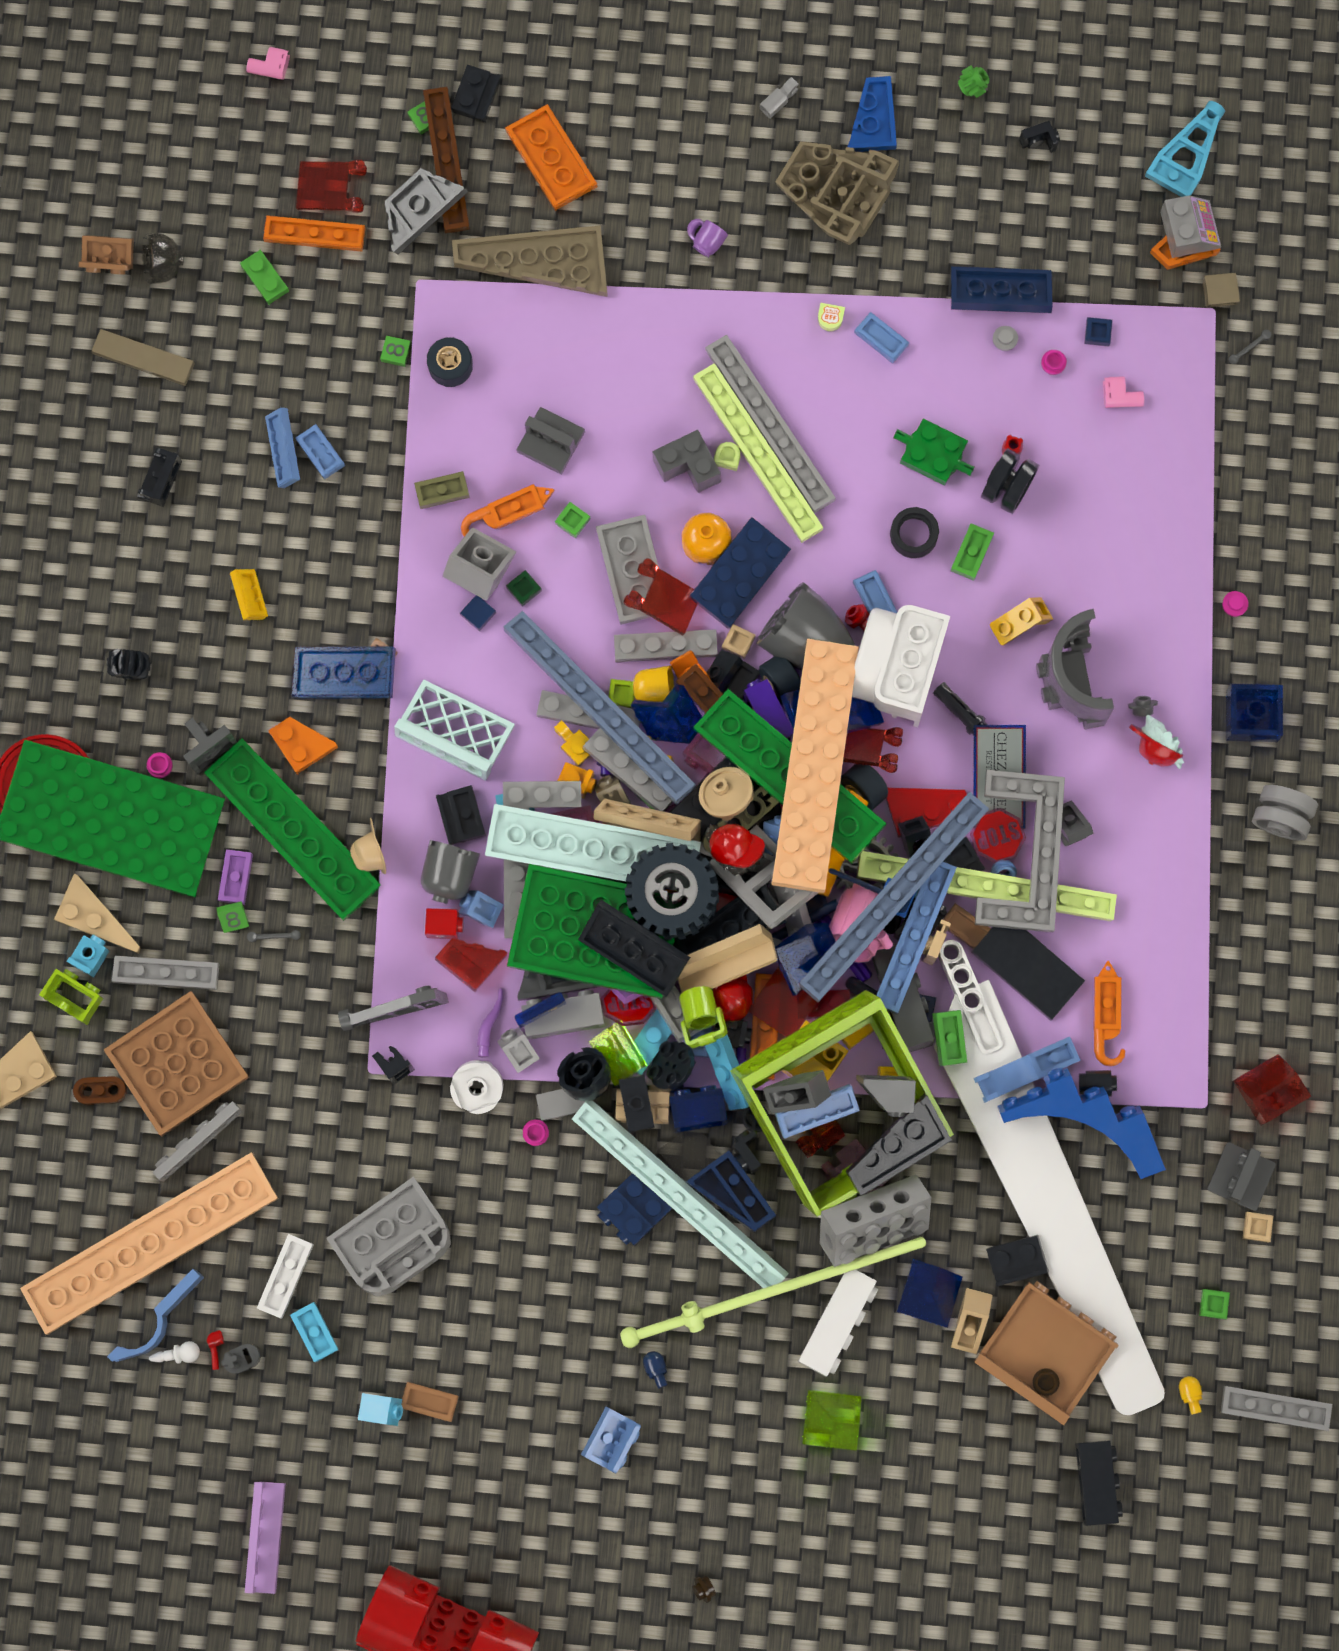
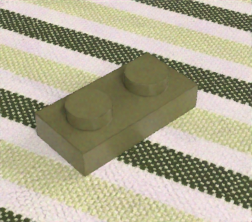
(441, 490)

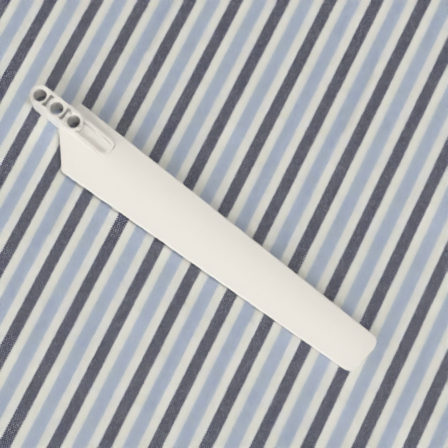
(1046, 1193)

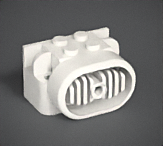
(899, 659)

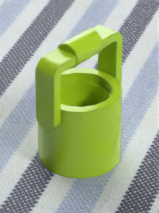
(699, 1014)

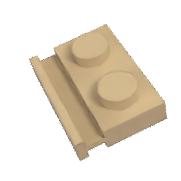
(935, 943)

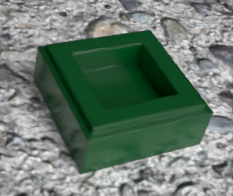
(523, 588)

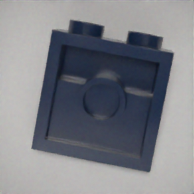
(633, 1210)

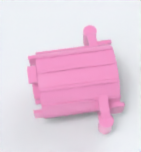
(849, 908)

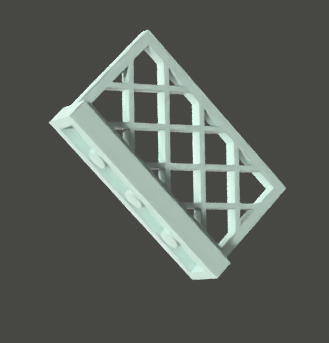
(439, 745)

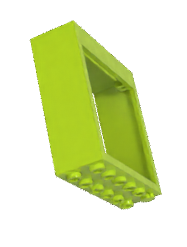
(805, 1044)

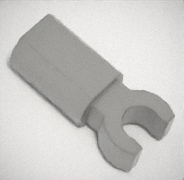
(778, 98)

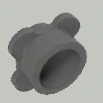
(1142, 706)

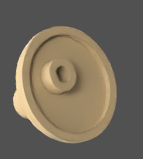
(726, 793)

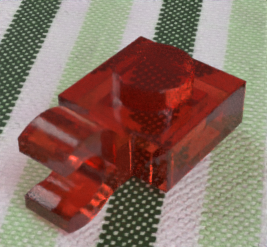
(823, 1137)

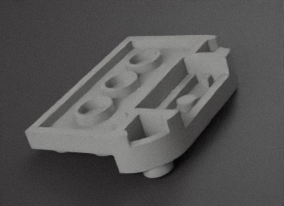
(392, 1240)

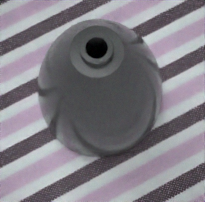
(802, 619)

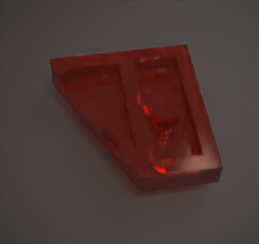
(469, 962)

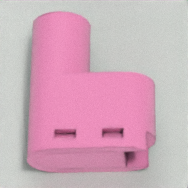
(274, 65)
(1116, 395)

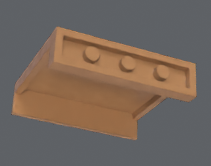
(1046, 1335)

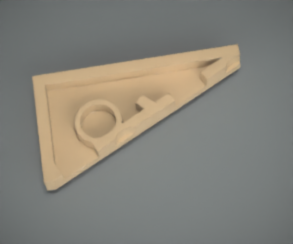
(86, 913)

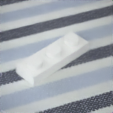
(285, 1276)

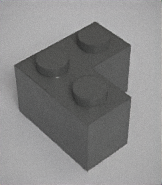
(688, 455)

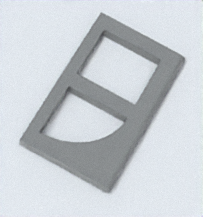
(747, 890)

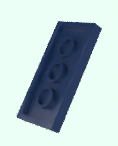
(1001, 289)
(739, 572)

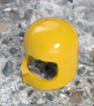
(653, 684)

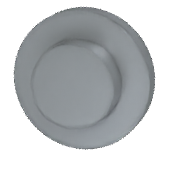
(1005, 338)

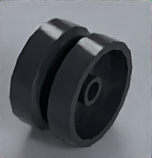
(1007, 479)

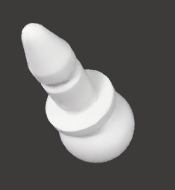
(186, 1352)

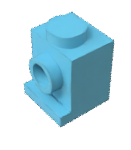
(91, 964)

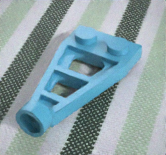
(1173, 175)

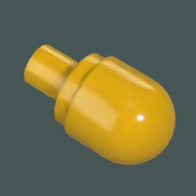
(1191, 1393)

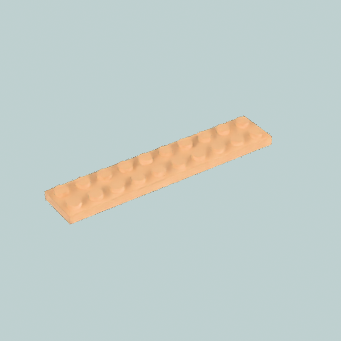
(815, 766)
(149, 1243)

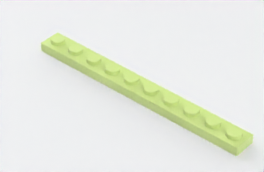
(996, 886)

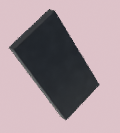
(634, 948)
(1029, 968)

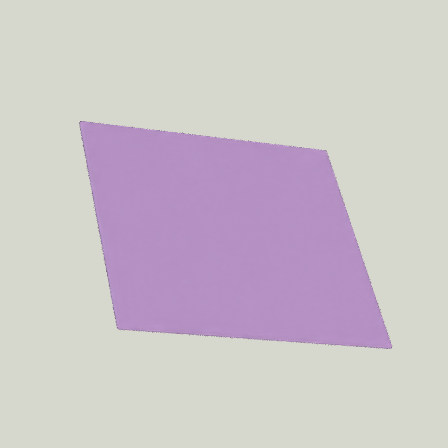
(1105, 526)

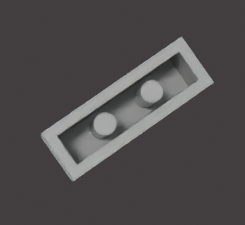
(578, 1014)

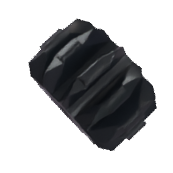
(128, 664)

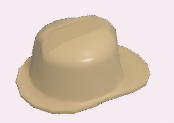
(367, 853)

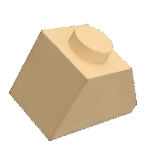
(971, 1321)

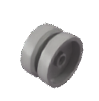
(1285, 812)

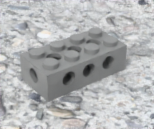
(875, 1220)

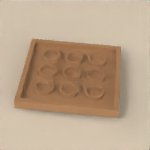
(176, 1063)

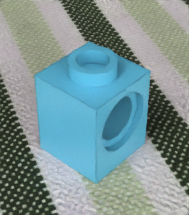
(380, 1409)

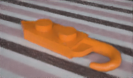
(509, 508)
(1107, 1013)

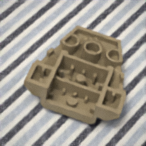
(838, 187)

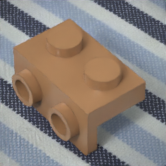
(107, 253)

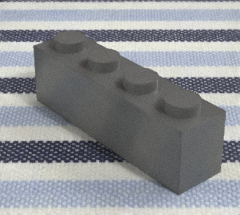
(912, 1017)

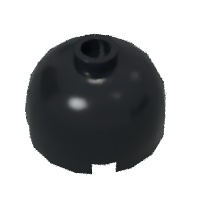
(584, 1074)

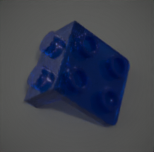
(669, 719)

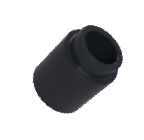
(1099, 1079)

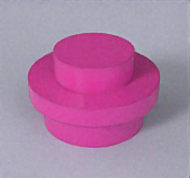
(1053, 362)
(1235, 603)
(159, 765)
(535, 1132)

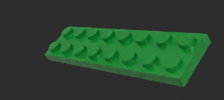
(765, 758)
(292, 829)

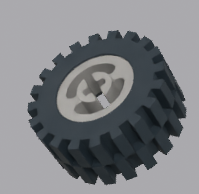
(701, 895)

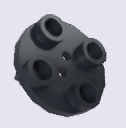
(671, 1066)

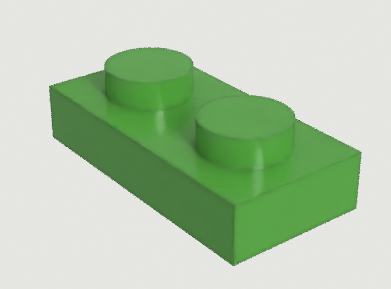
(264, 277)
(972, 551)
(949, 1037)

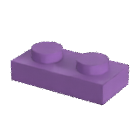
(235, 876)

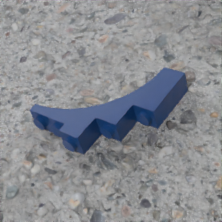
(1061, 1099)

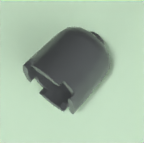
(448, 871)

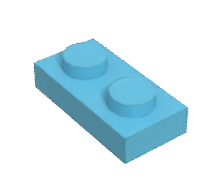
(314, 1332)

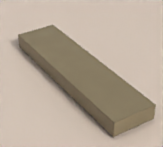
(143, 357)

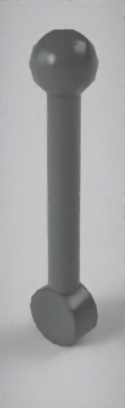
(1265, 335)
(252, 936)

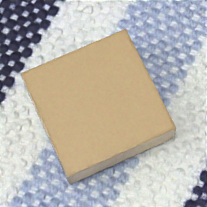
(738, 641)
(1257, 1227)

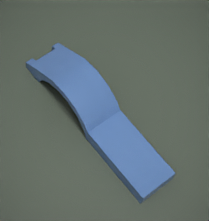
(1027, 1069)
(177, 1294)

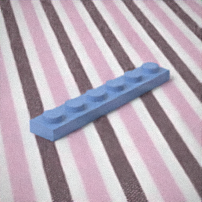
(914, 937)

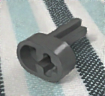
(235, 1361)

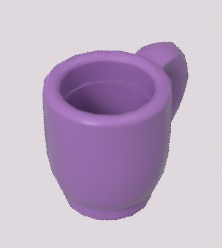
(708, 238)

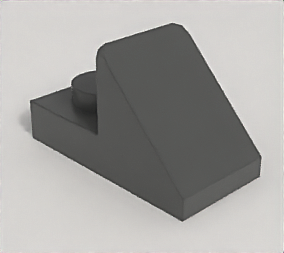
(1074, 825)

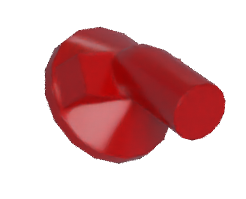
(857, 616)

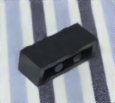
(1098, 1483)

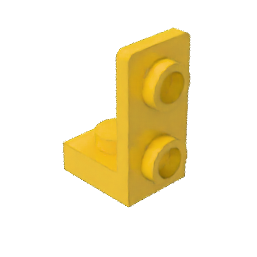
(1020, 619)

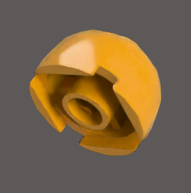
(705, 538)

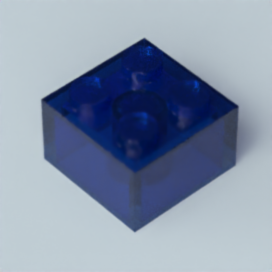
(1254, 712)
(698, 1109)

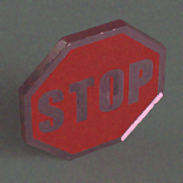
(998, 835)
(628, 1014)

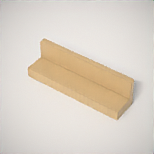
(647, 820)
(729, 959)

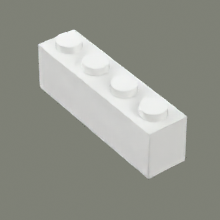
(837, 1322)

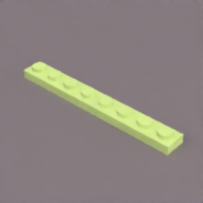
(758, 453)

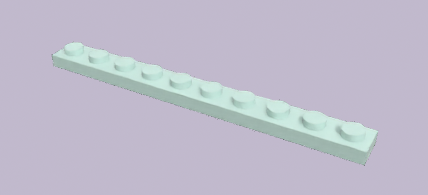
(679, 1195)

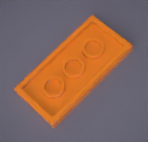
(551, 157)

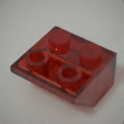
(1271, 1089)

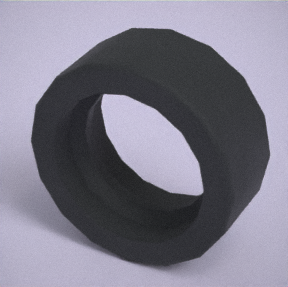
(914, 513)

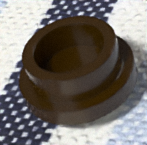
(1046, 1382)
(703, 1589)

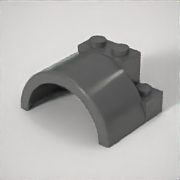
(1067, 676)

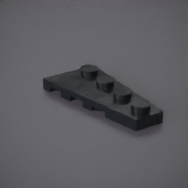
(727, 922)

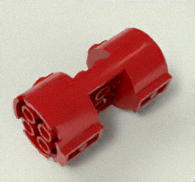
(413, 1617)

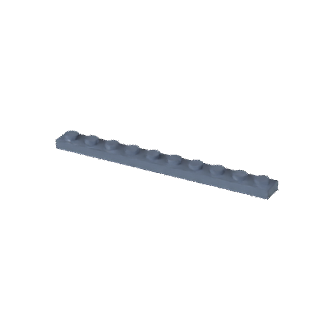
(600, 708)
(893, 897)

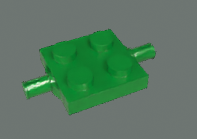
(934, 452)

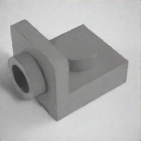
(518, 1049)

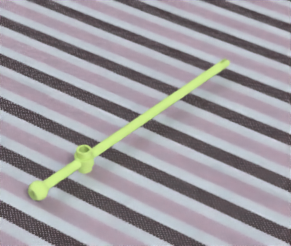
(694, 1316)

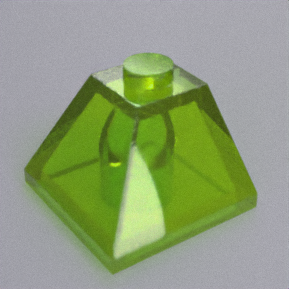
(832, 1420)

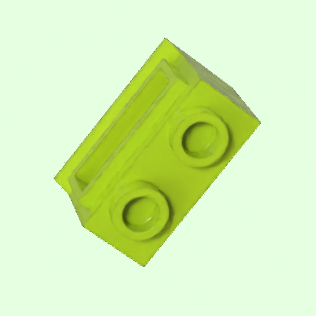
(49, 993)

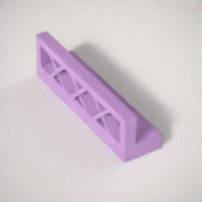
(265, 1537)

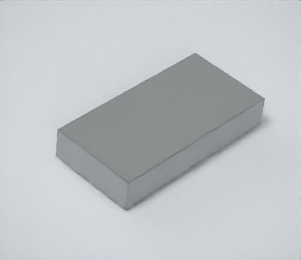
(557, 1104)

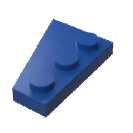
(875, 117)

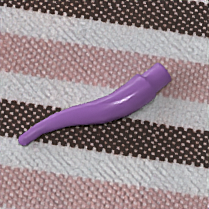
(483, 1040)

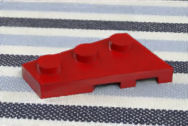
(915, 802)

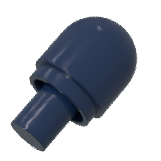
(655, 1368)

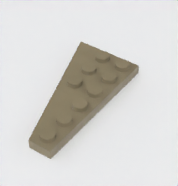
(552, 258)

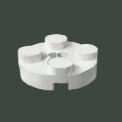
(477, 1071)

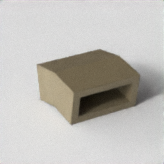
(1221, 290)

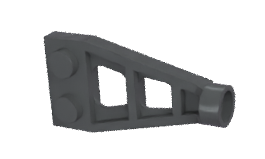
(422, 999)

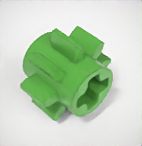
(973, 81)

